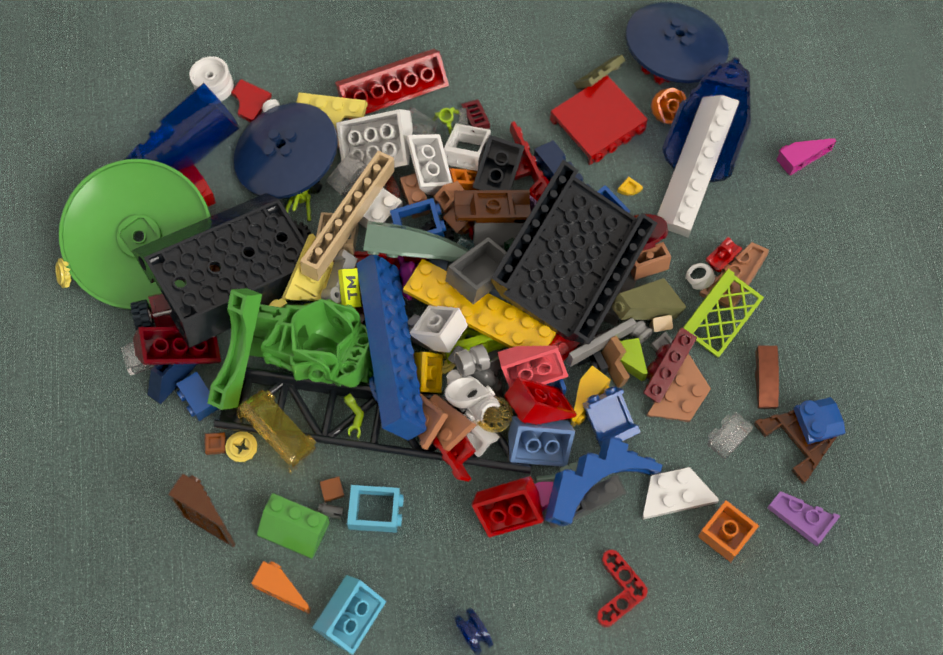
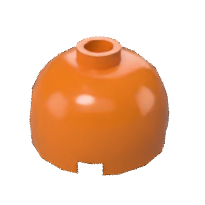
(666, 104)

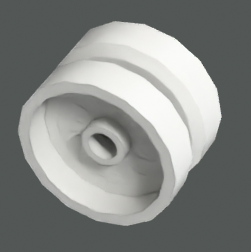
(214, 74)

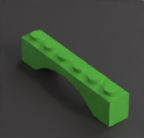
(243, 313)

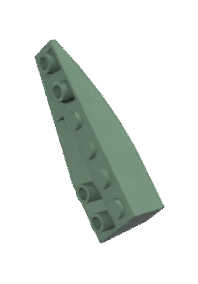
(410, 242)

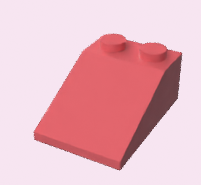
(532, 363)

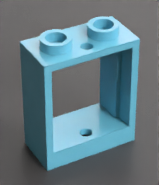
(380, 526)

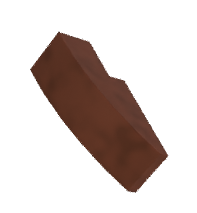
(767, 377)

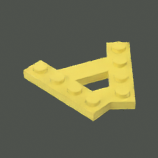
(335, 107)

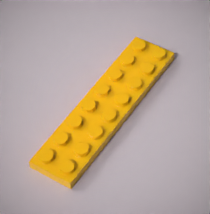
(488, 315)

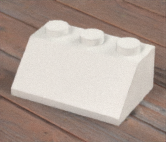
(429, 162)

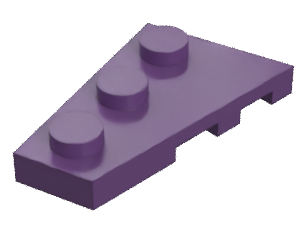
(807, 520)

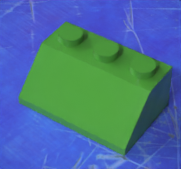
(292, 526)

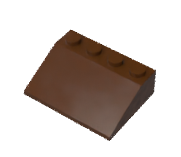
(197, 508)

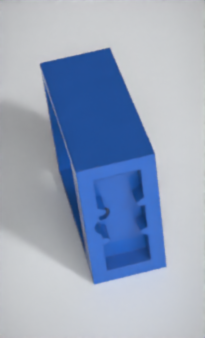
(418, 207)

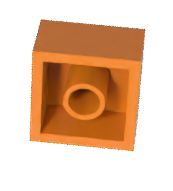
(728, 531)

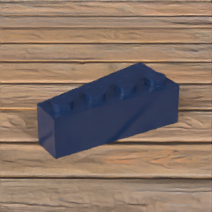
(549, 158)

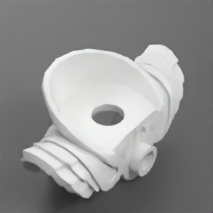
(458, 391)

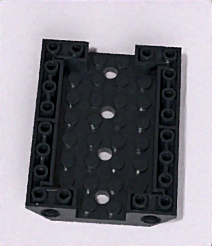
(187, 254)

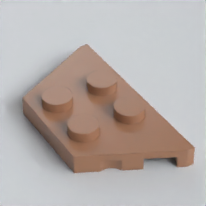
(683, 394)

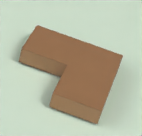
(612, 355)

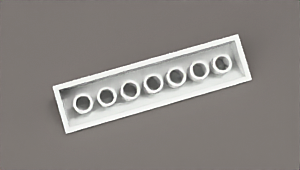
(697, 163)

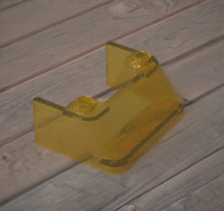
(277, 429)

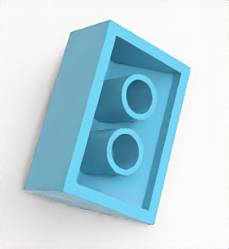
(349, 614)

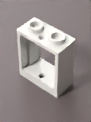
(466, 158)

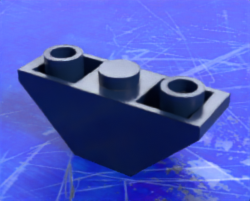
(165, 379)

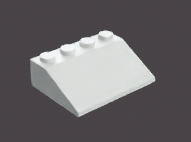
(376, 133)

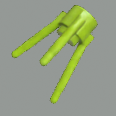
(446, 117)
(300, 198)

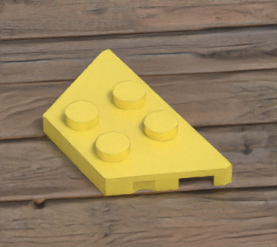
(303, 287)

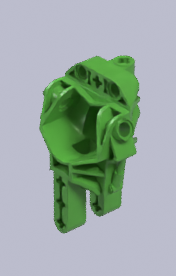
(314, 342)

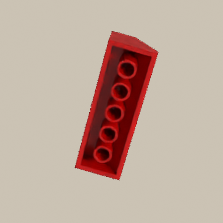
(396, 81)

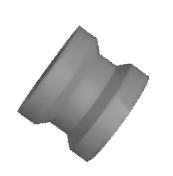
(641, 331)

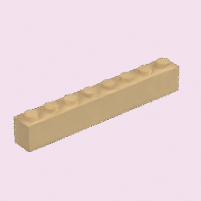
(347, 216)

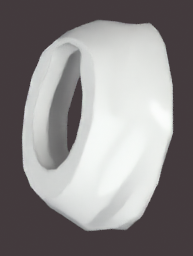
(702, 283)

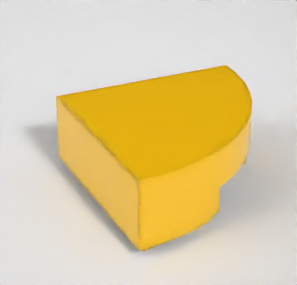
(630, 187)

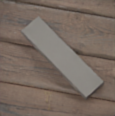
(600, 342)

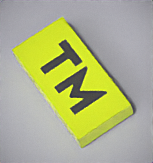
(349, 287)

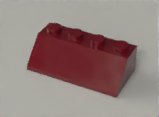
(167, 346)

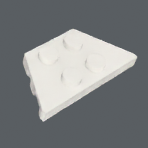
(676, 492)

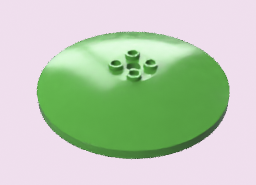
(106, 215)

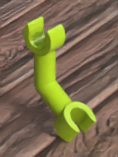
(351, 403)

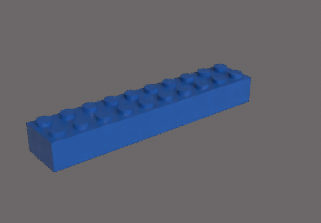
(391, 348)

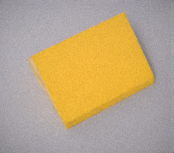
(429, 371)

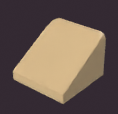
(661, 323)

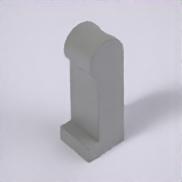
(343, 260)

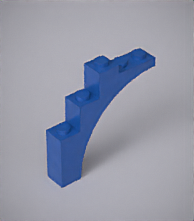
(571, 486)

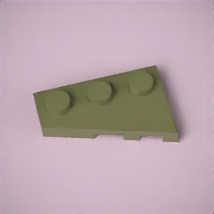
(599, 72)

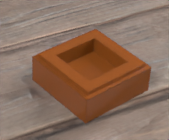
(215, 443)
(332, 489)

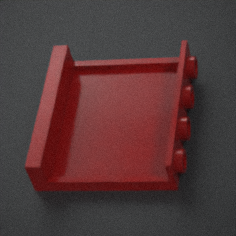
(599, 119)

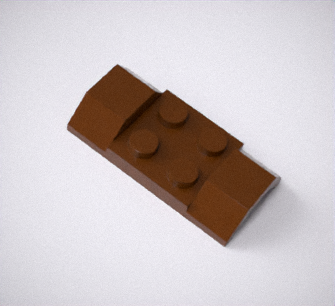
(491, 206)

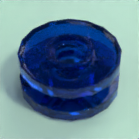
(473, 631)

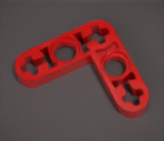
(627, 594)

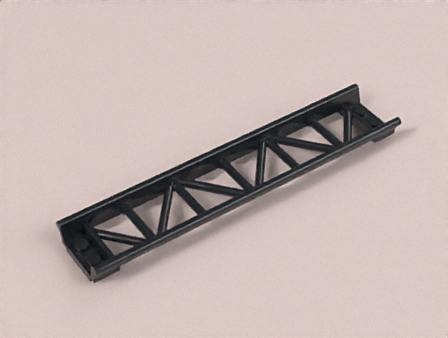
(286, 382)

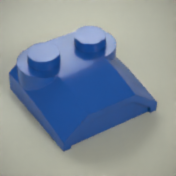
(819, 419)

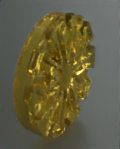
(495, 414)

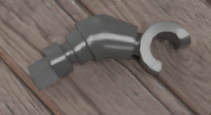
(485, 377)

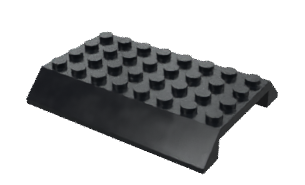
(571, 257)

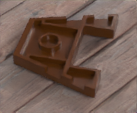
(813, 452)

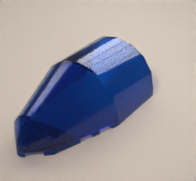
(722, 79)
(189, 131)

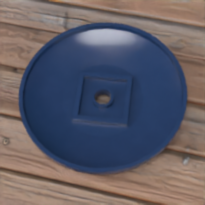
(684, 59)
(296, 166)

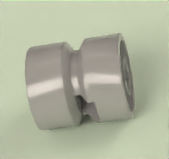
(472, 360)

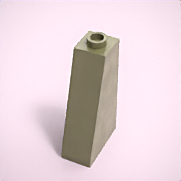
(648, 302)

